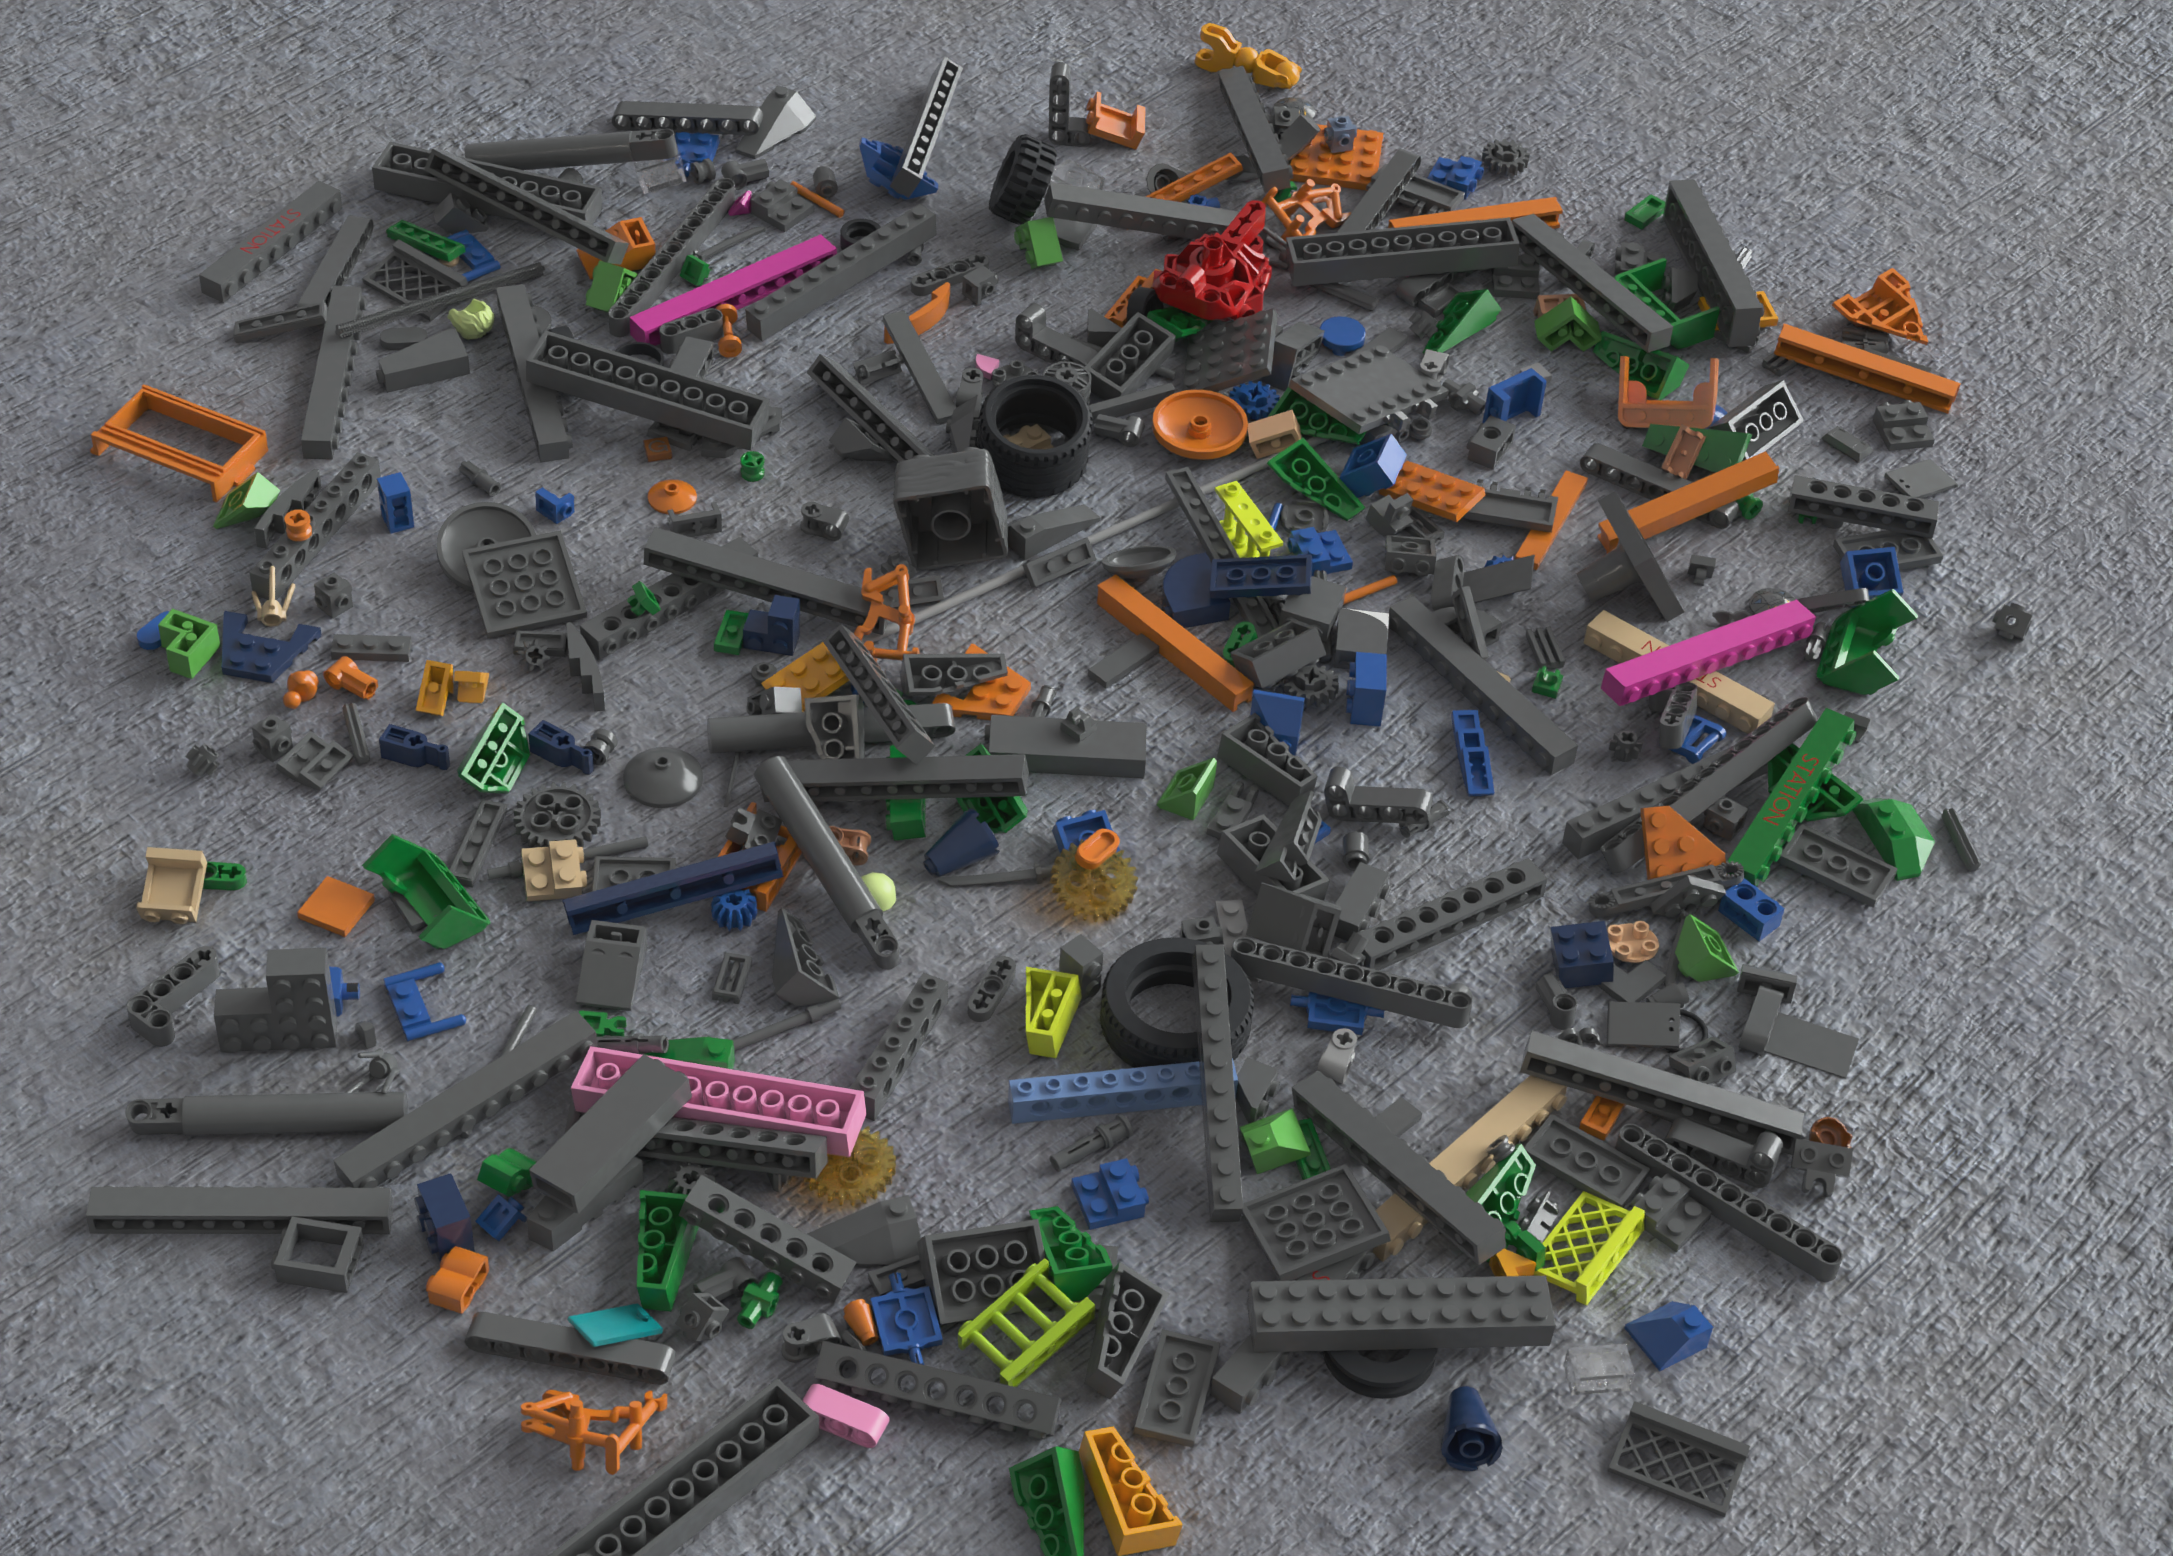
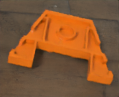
(991, 697)

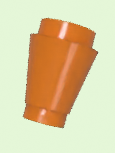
(861, 1320)

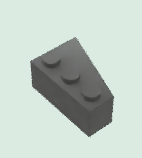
(1291, 351)

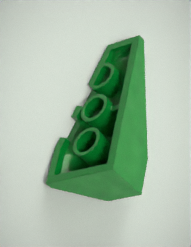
(1656, 369)

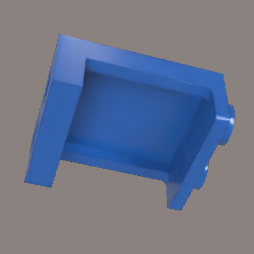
(1516, 396)

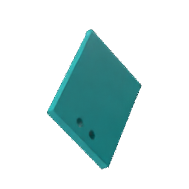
(615, 1325)

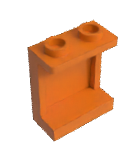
(1115, 124)

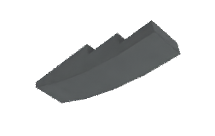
(296, 497)
(584, 664)

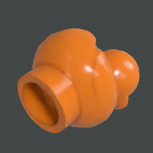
(301, 688)

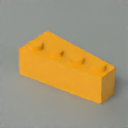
(1127, 1501)

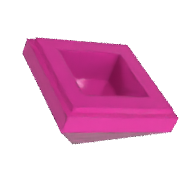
(741, 205)

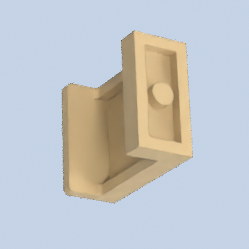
(172, 885)

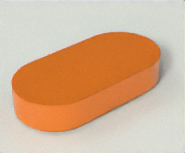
(1097, 849)

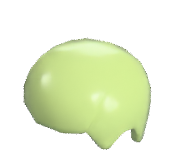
(881, 888)

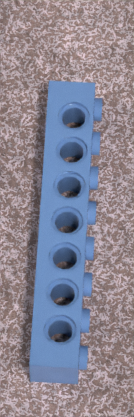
(1106, 1092)

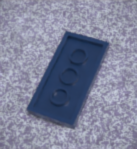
(1261, 576)

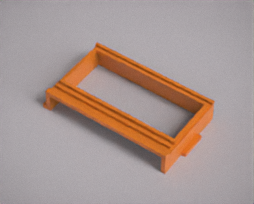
(219, 477)

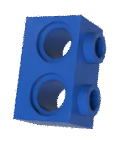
(395, 502)
(1751, 910)

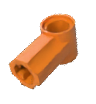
(347, 675)

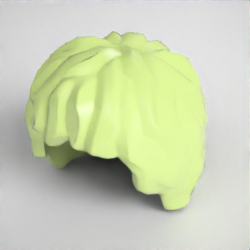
(473, 320)

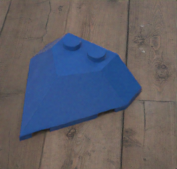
(880, 165)

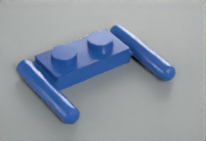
(476, 256)
(410, 1005)

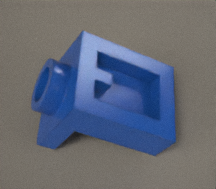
(553, 507)
(501, 1216)

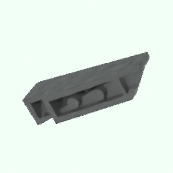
(1292, 840)

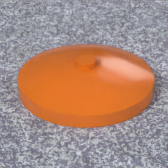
(1200, 424)

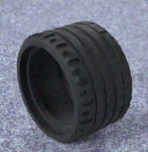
(1043, 402)

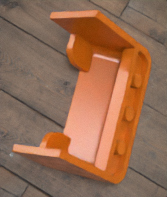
(1640, 413)

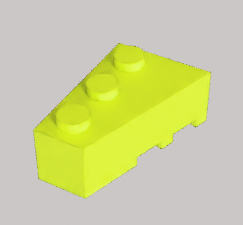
(1050, 1008)

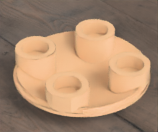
(1632, 942)

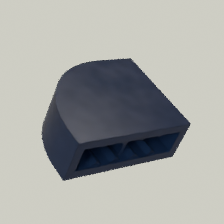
(1188, 593)

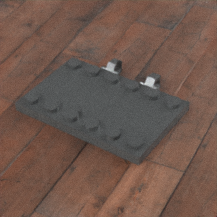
(1371, 390)

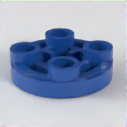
(1343, 334)

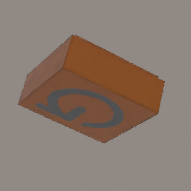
(657, 449)

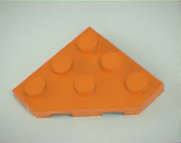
(1674, 844)

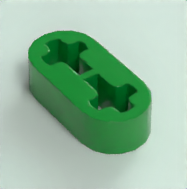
(1236, 641)

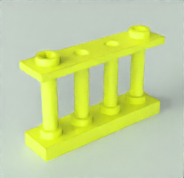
(1249, 520)

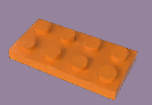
(1435, 491)

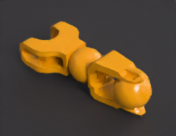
(1266, 68)

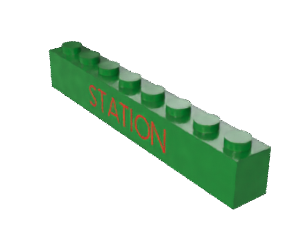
(1793, 794)

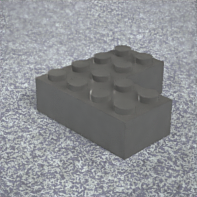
(288, 1013)

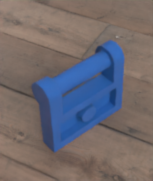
(1697, 729)

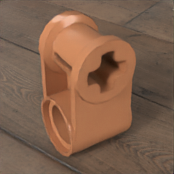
(848, 841)

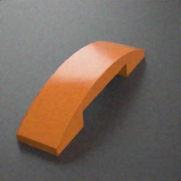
(929, 314)

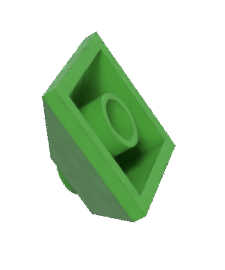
(247, 501)
(1703, 952)
(1275, 1141)

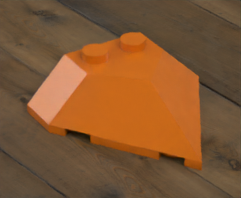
(1885, 308)

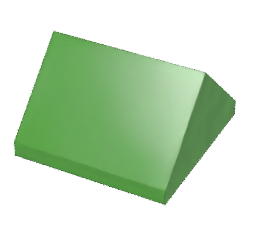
(1189, 789)

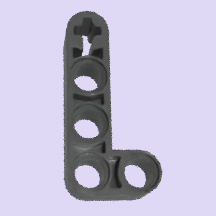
(1062, 127)
(1047, 343)
(1678, 711)
(1374, 804)
(153, 1005)
(1726, 1154)

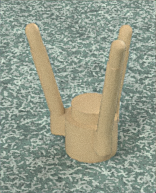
(272, 612)

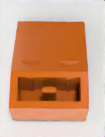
(639, 251)

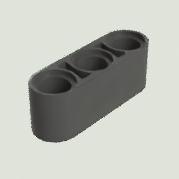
(700, 325)

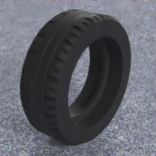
(1157, 964)

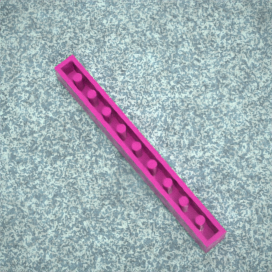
(736, 288)
(1707, 652)

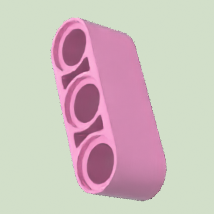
(846, 1416)

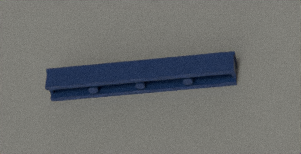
(674, 887)

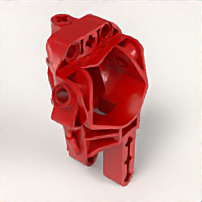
(1219, 273)

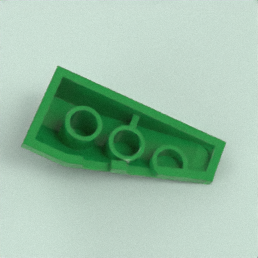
(1464, 317)
(1178, 322)
(1314, 420)
(1310, 475)
(701, 1050)
(1504, 1186)
(1073, 1259)
(1053, 1497)

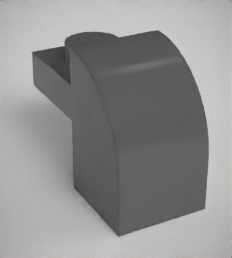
(1390, 515)

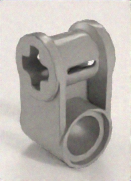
(1434, 364)
(1338, 1056)

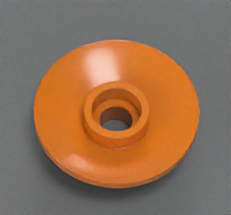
(672, 495)

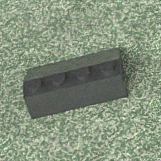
(989, 1265)

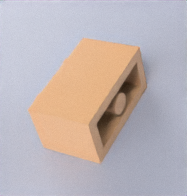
(1273, 433)

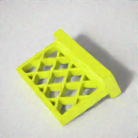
(1609, 1252)

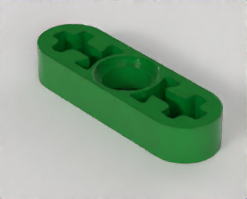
(227, 872)

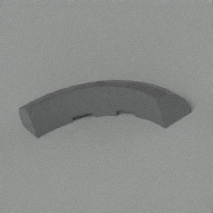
(1293, 142)

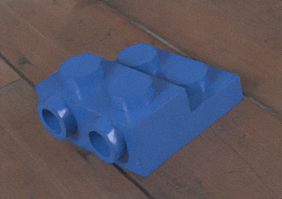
(1457, 175)
(1326, 549)
(1072, 830)
(1110, 1194)

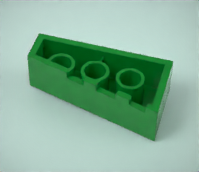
(1718, 451)

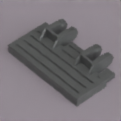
(1429, 194)
(1513, 509)

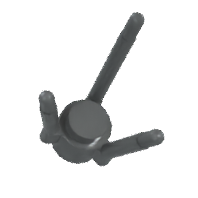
(1282, 256)
(380, 1067)

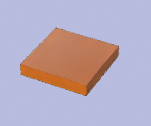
(336, 906)

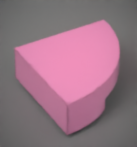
(986, 365)

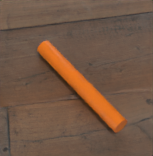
(820, 201)
(1370, 589)

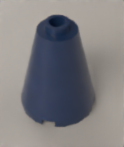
(961, 845)
(1469, 1432)

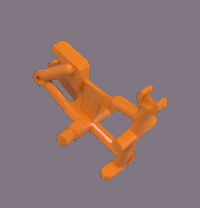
(1305, 198)
(903, 617)
(574, 1428)

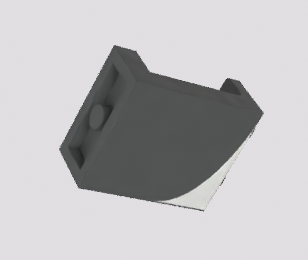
(1360, 633)

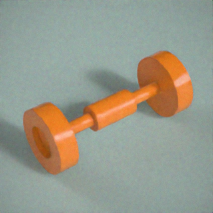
(729, 344)

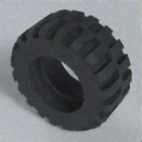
(1022, 179)

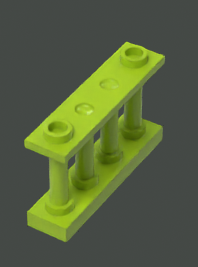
(1033, 1352)

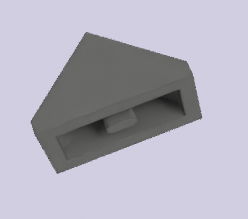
(1100, 329)

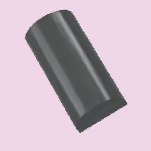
(1753, 977)

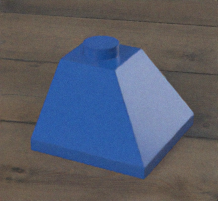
(1281, 714)
(1671, 1333)

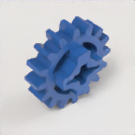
(1255, 399)

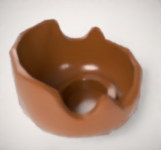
(1830, 1131)

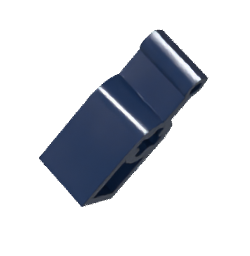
(559, 747)
(412, 748)

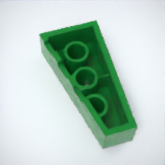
(663, 1248)

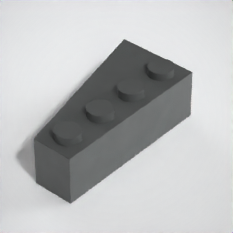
(1265, 760)

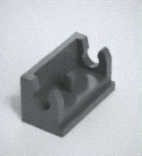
(696, 523)

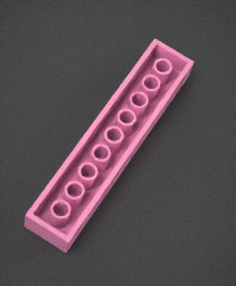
(739, 1098)

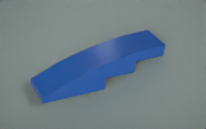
(1472, 753)

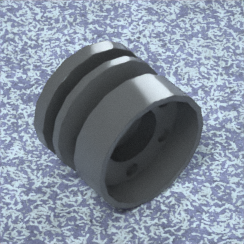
(1073, 374)

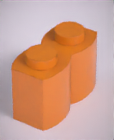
(457, 1279)

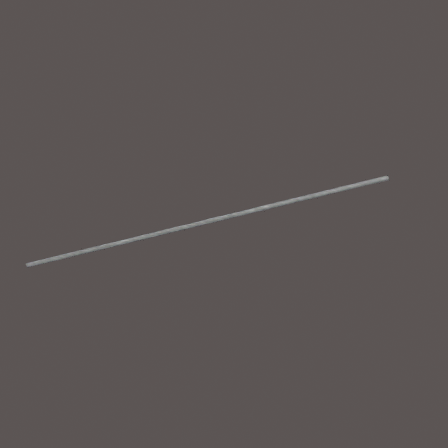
(1094, 539)

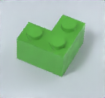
(1040, 241)
(608, 285)
(1568, 322)
(188, 642)

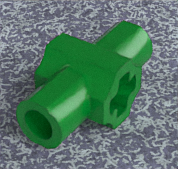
(759, 1300)

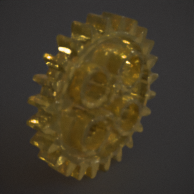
(1083, 898)
(859, 1175)

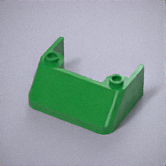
(1686, 331)
(1851, 648)
(430, 891)

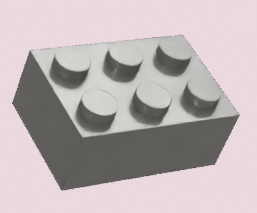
(1279, 653)

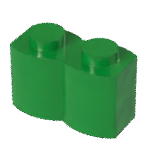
(507, 1172)

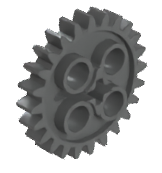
(557, 815)

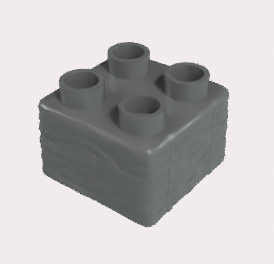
(951, 509)

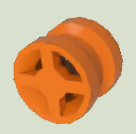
(298, 525)

